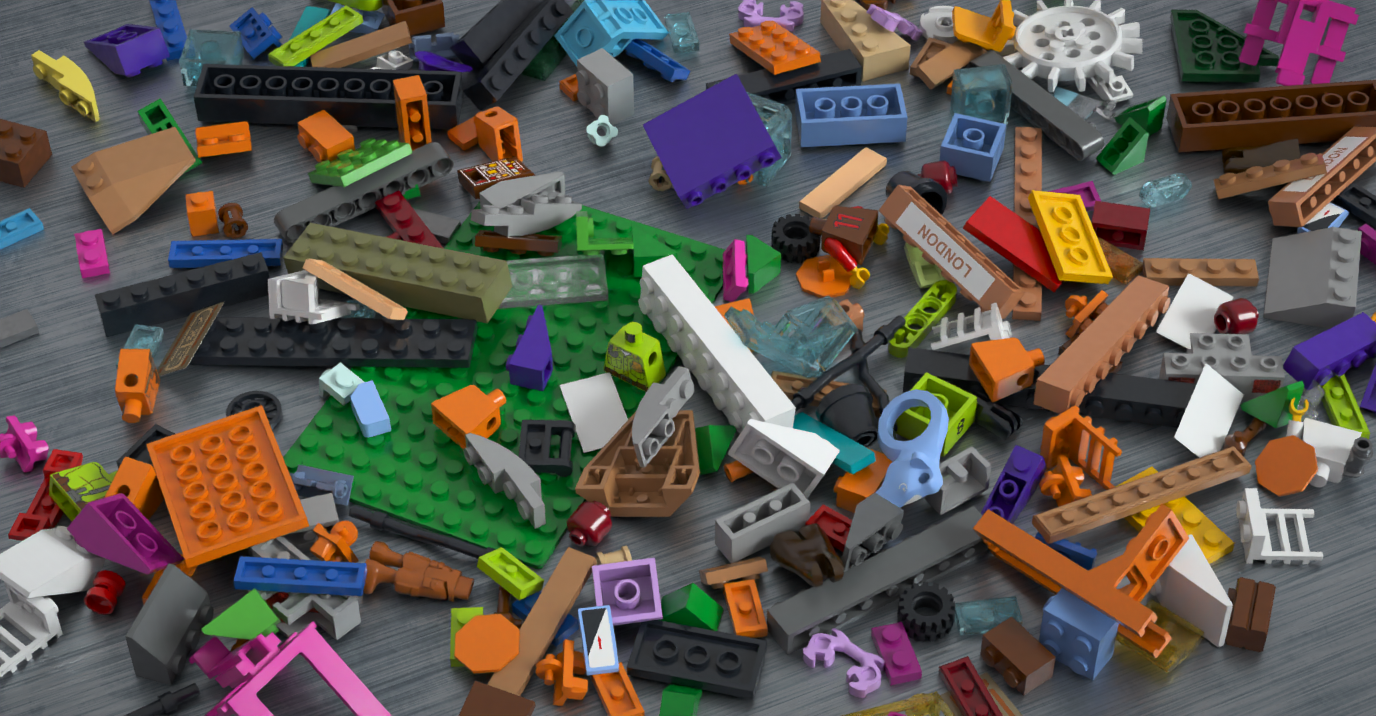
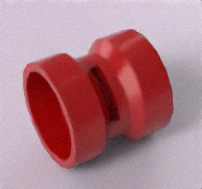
(104, 593)

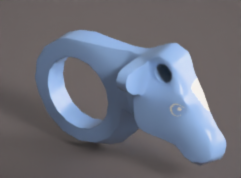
(916, 461)

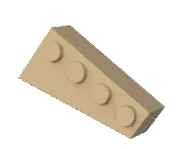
(874, 46)

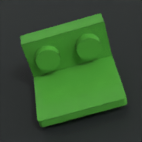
(585, 230)

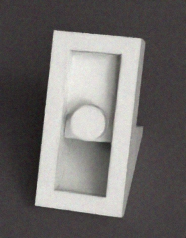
(301, 293)

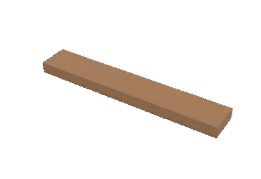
(545, 620)

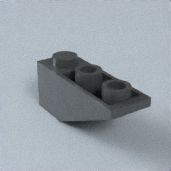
(872, 526)

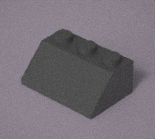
(168, 626)

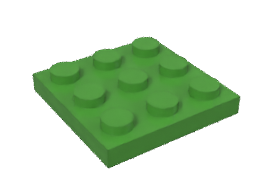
(357, 164)

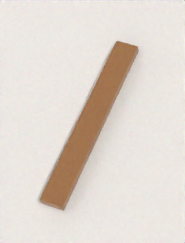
(1140, 494)

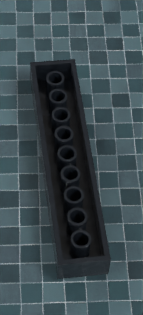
(297, 93)

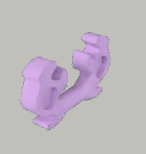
(789, 17)
(893, 20)
(865, 678)

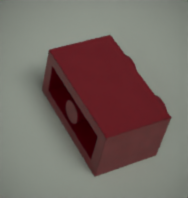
(1121, 224)

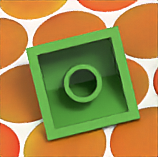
(244, 619)

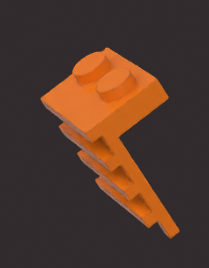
(1069, 437)

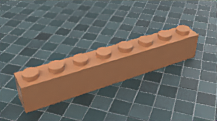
(1101, 345)

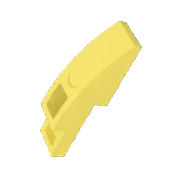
(70, 81)

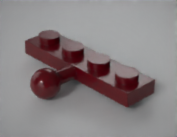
(405, 221)

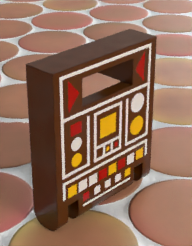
(491, 174)

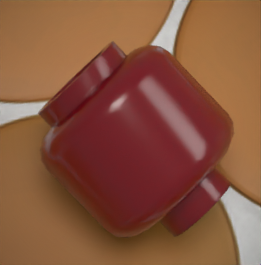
(942, 173)
(1236, 317)
(589, 524)

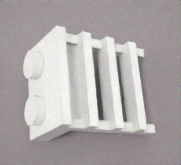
(325, 309)
(984, 323)
(1256, 536)
(35, 619)

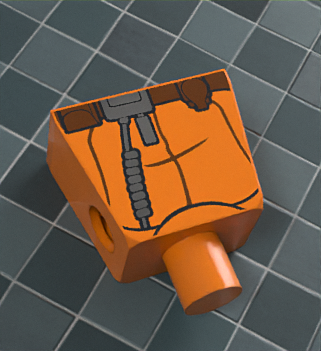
(135, 394)

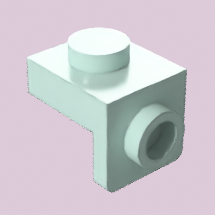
(338, 383)

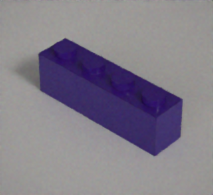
(1333, 351)

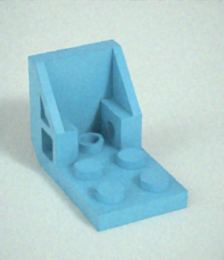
(608, 26)

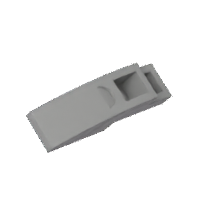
(528, 218)
(655, 413)
(507, 472)

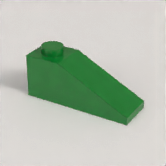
(157, 118)

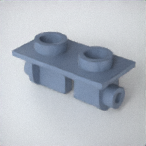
(440, 47)
(315, 481)

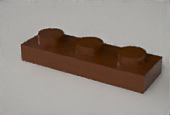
(544, 244)

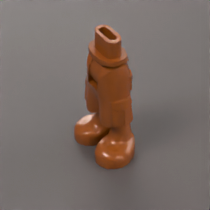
(415, 575)

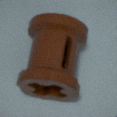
(237, 213)

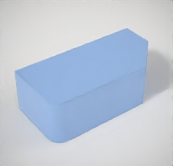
(369, 410)

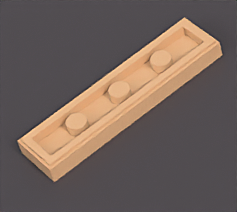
(843, 183)
(355, 289)

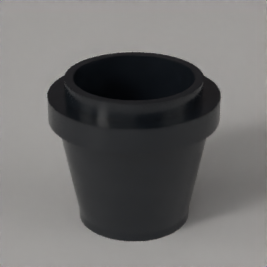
(925, 187)
(850, 413)

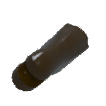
(1240, 159)
(807, 555)

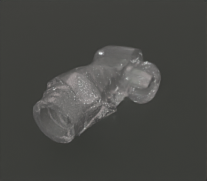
(1314, 397)

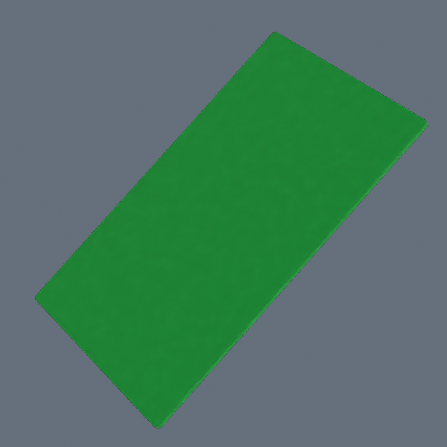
(423, 473)

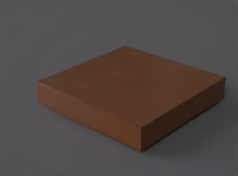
(491, 701)

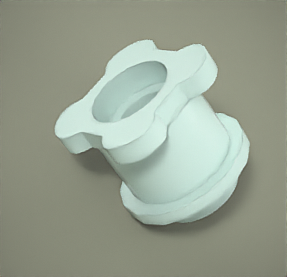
(602, 122)

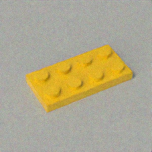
(1069, 237)
(1208, 536)

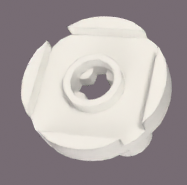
(933, 22)

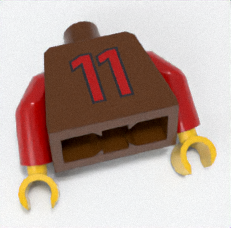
(849, 236)

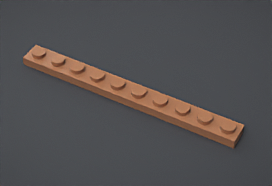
(1027, 178)

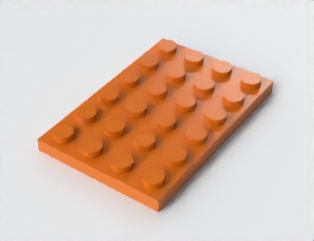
(226, 486)

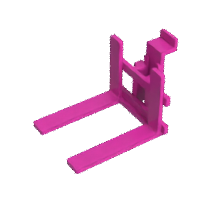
(1300, 38)
(260, 659)

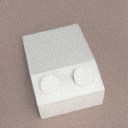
(784, 454)
(49, 564)
(1195, 593)

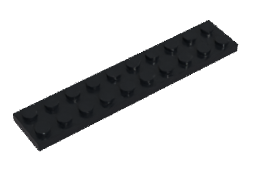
(343, 340)

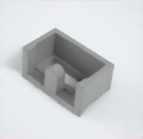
(968, 479)

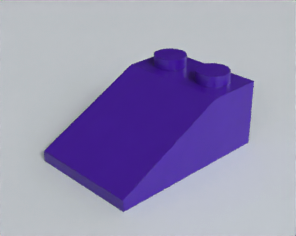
(129, 48)

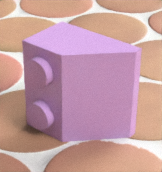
(629, 590)

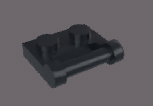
(536, 445)

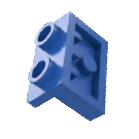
(256, 32)

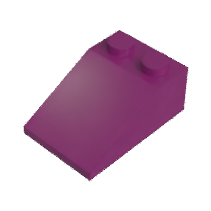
(123, 535)

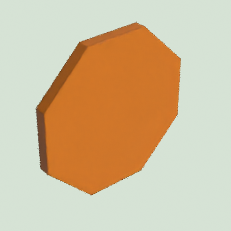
(823, 277)
(1286, 465)
(487, 643)

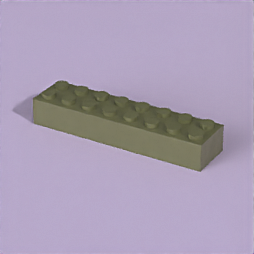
(407, 271)

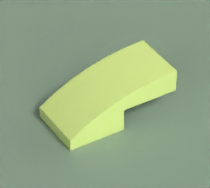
(923, 271)

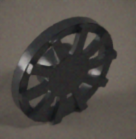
(255, 403)

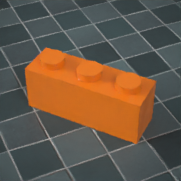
(412, 111)

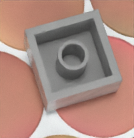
(605, 86)

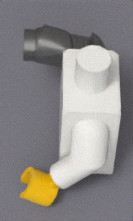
(1337, 449)

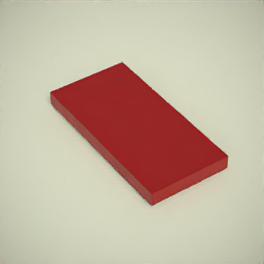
(1013, 240)

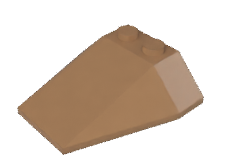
(132, 175)
(637, 491)

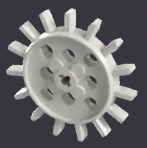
(1072, 43)

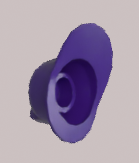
(433, 62)

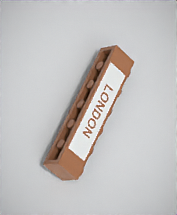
(1344, 163)
(950, 251)

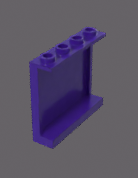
(711, 141)

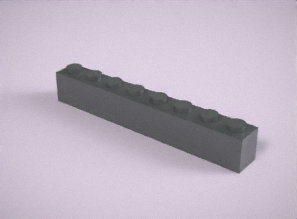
(876, 581)

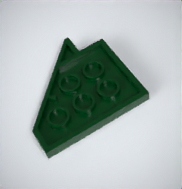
(1212, 51)

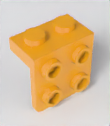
(982, 30)

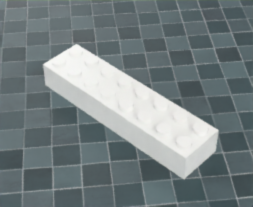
(710, 347)

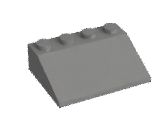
(1314, 277)

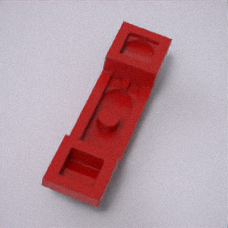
(43, 510)

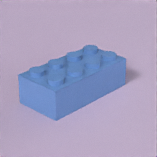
(850, 115)

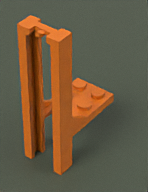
(1142, 563)

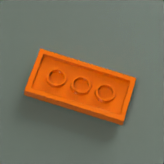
(774, 47)

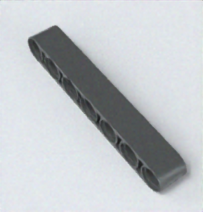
(1046, 111)
(344, 203)

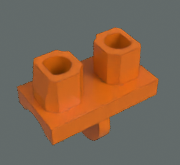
(1083, 312)
(1064, 483)
(336, 544)
(560, 672)

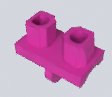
(21, 444)

